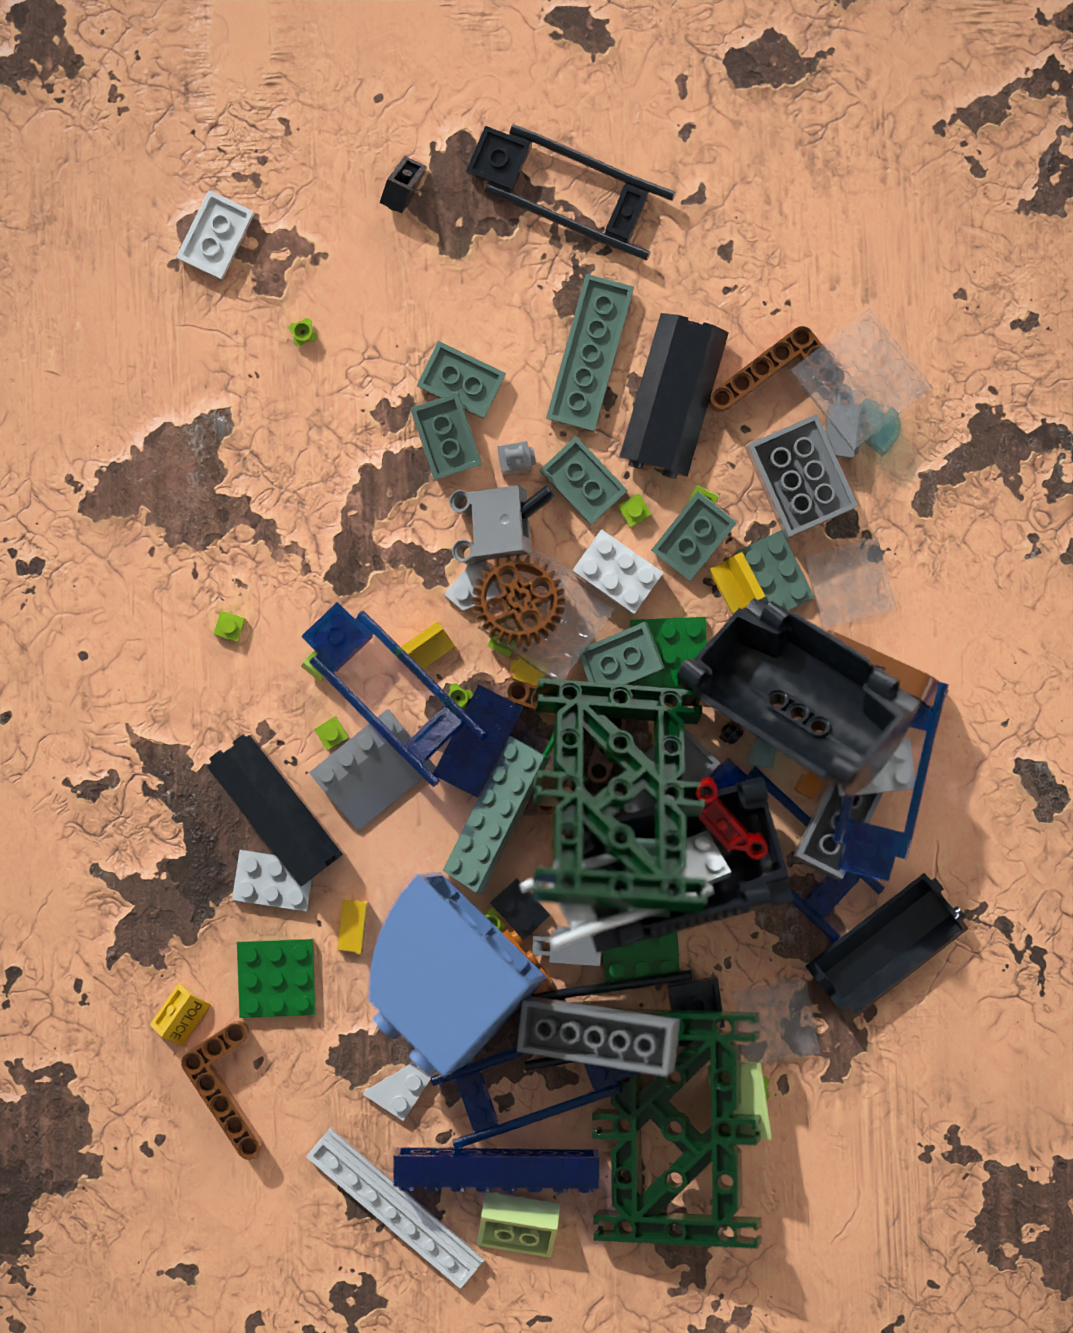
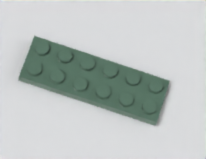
(590, 353)
(495, 815)

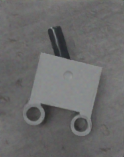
(498, 521)

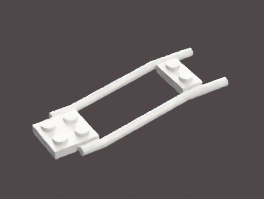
(702, 861)

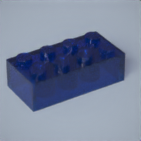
(470, 760)

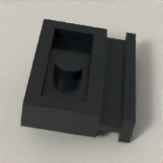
(519, 909)

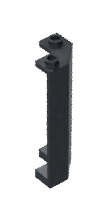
(673, 395)
(275, 808)
(887, 946)

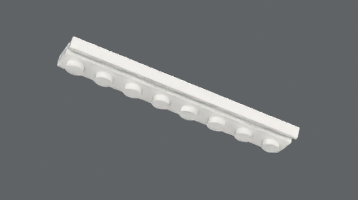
(395, 1208)

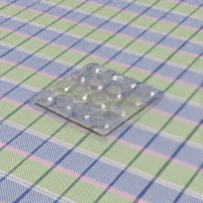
(861, 379)
(580, 623)

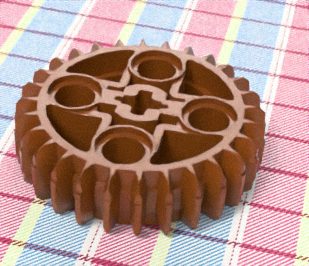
(520, 590)

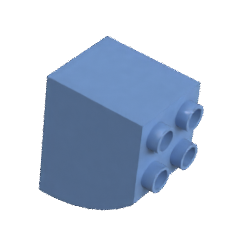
(445, 975)

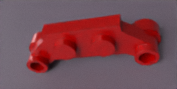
(725, 825)

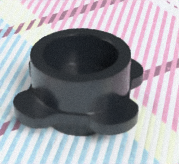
(731, 733)

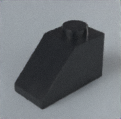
(402, 184)

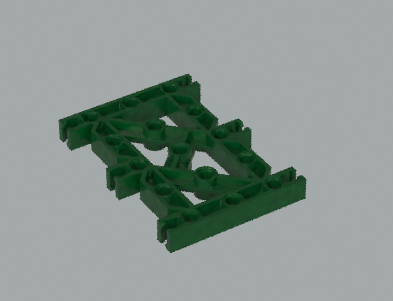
(649, 875)
(698, 1150)

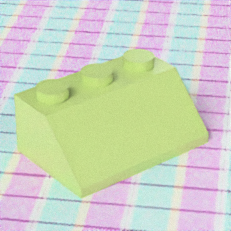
(752, 1098)
(518, 1224)

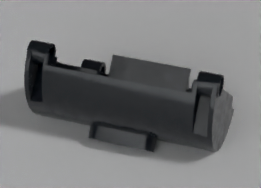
(783, 659)
(751, 884)

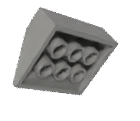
(801, 476)
(368, 773)

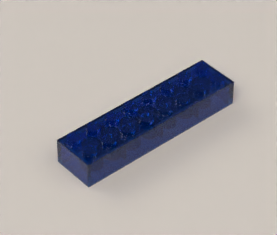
(496, 1169)

